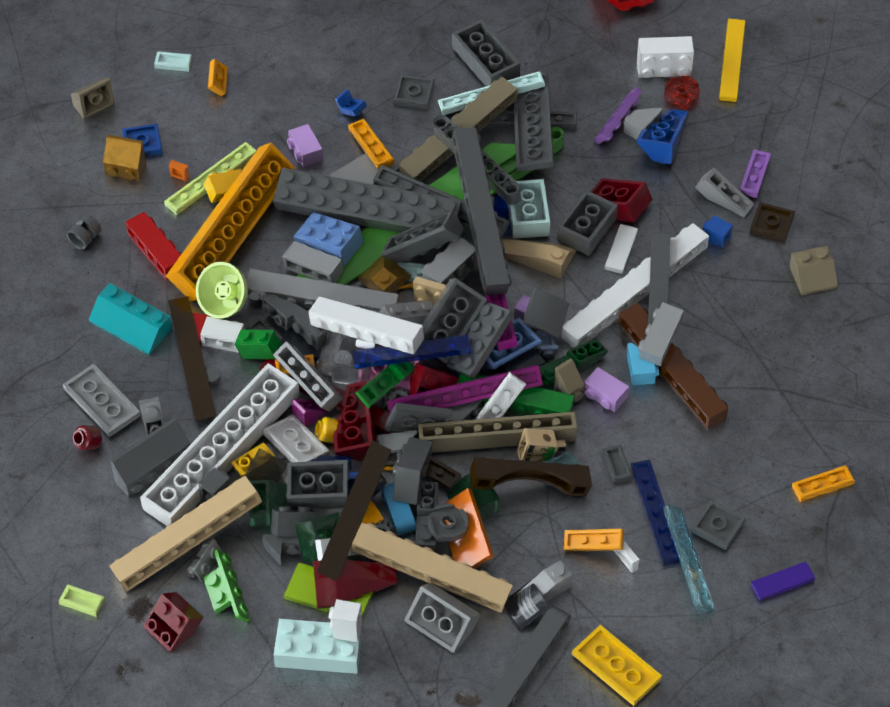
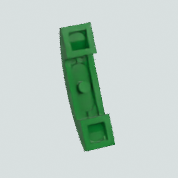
(384, 382)

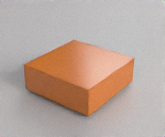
(179, 170)

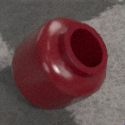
(87, 437)

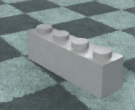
(307, 376)

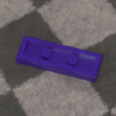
(782, 581)

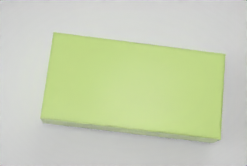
(81, 600)

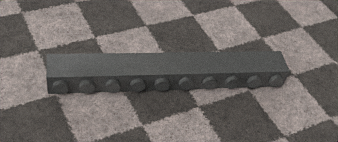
(480, 211)

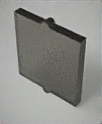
(265, 467)

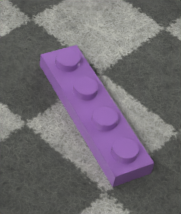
(615, 120)

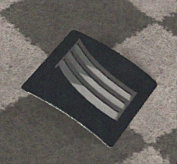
(526, 605)

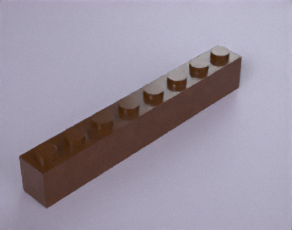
(678, 372)

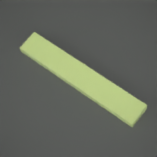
(195, 189)

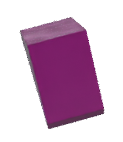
(307, 411)

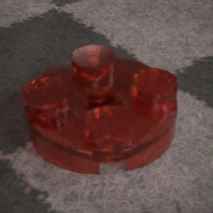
(679, 99)

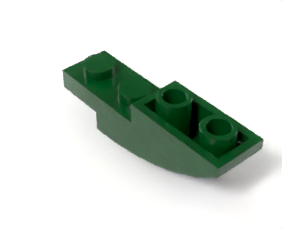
(582, 355)

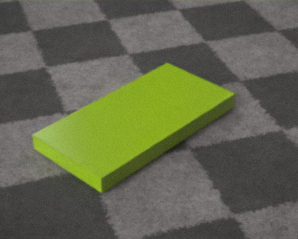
(303, 591)

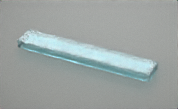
(688, 558)

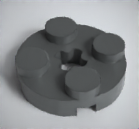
(447, 532)

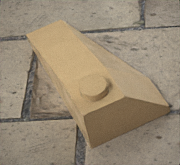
(542, 256)

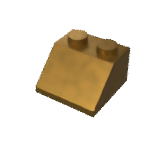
(124, 157)

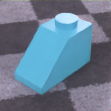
(640, 370)

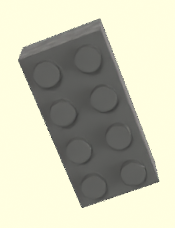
(485, 53)
(452, 313)

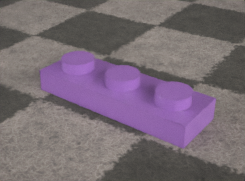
(755, 173)

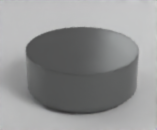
(213, 375)

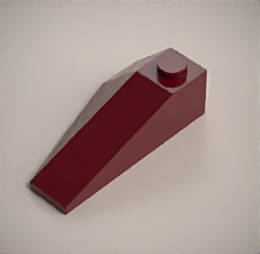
(354, 426)
(353, 582)

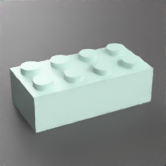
(312, 647)

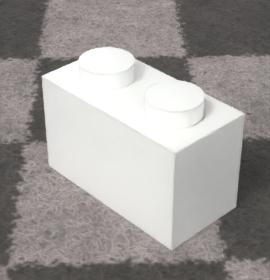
(220, 333)
(346, 620)

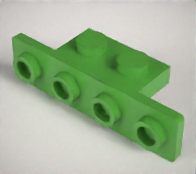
(224, 589)

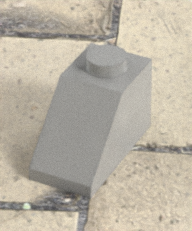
(641, 120)

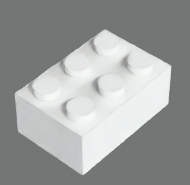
(665, 57)

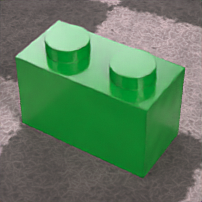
(257, 344)

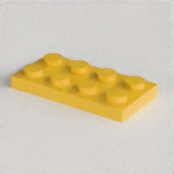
(617, 665)

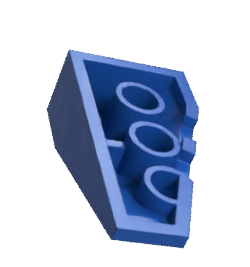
(663, 137)

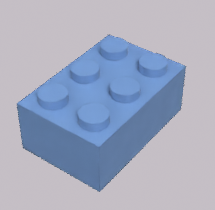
(330, 236)

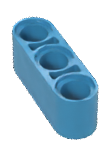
(398, 512)

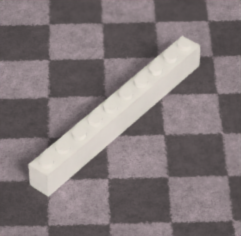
(630, 289)

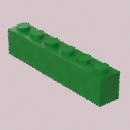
(534, 400)

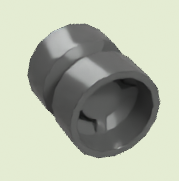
(84, 231)

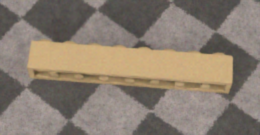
(185, 533)
(432, 567)

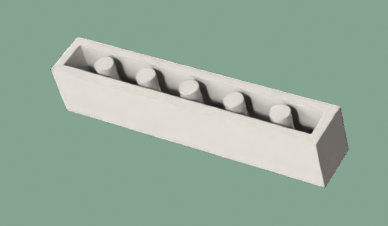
(366, 325)

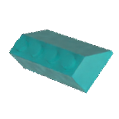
(130, 319)

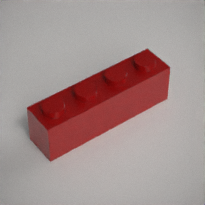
(153, 242)

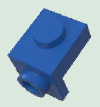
(350, 105)

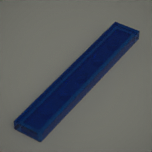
(427, 350)
(653, 506)

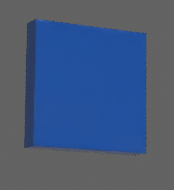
(149, 135)

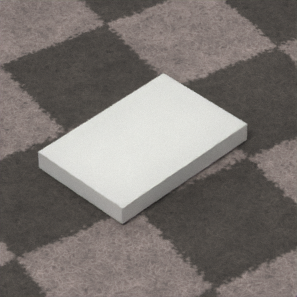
(295, 440)

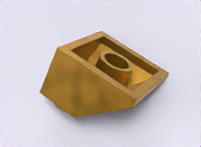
(384, 276)

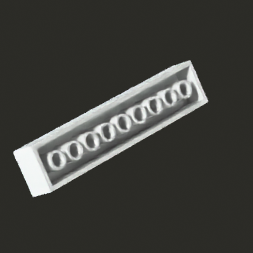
(220, 443)

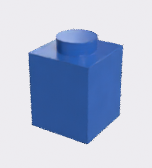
(718, 231)

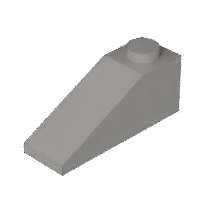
(723, 192)
(552, 581)

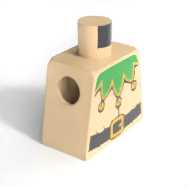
(539, 445)

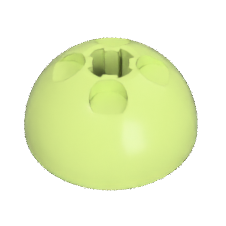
(221, 290)

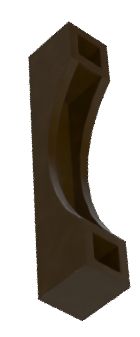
(568, 478)

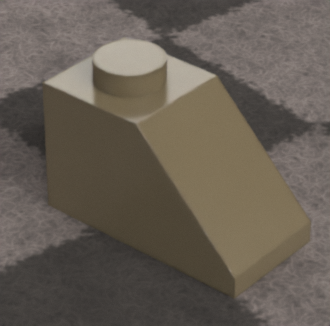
(569, 380)

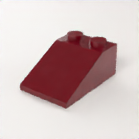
(630, 197)

